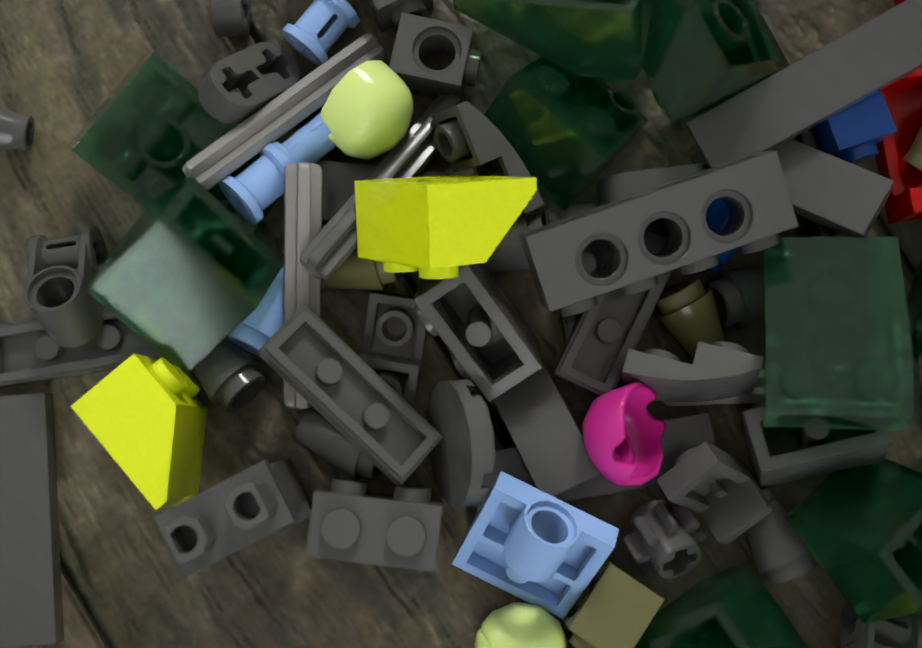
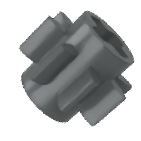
(665, 539)

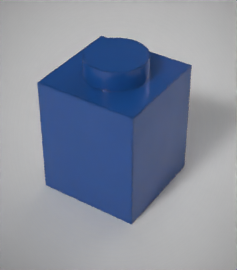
(856, 130)

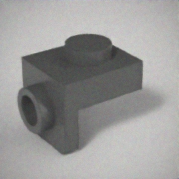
(718, 489)

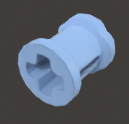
(320, 28)

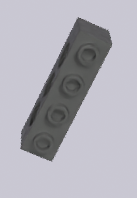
(757, 212)

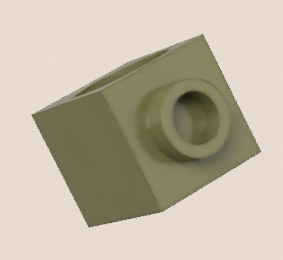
(612, 610)

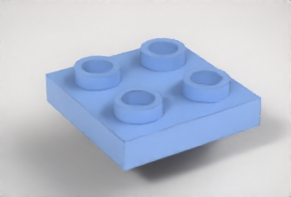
(534, 545)

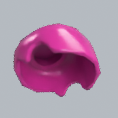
(624, 435)

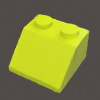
(437, 220)
(150, 426)

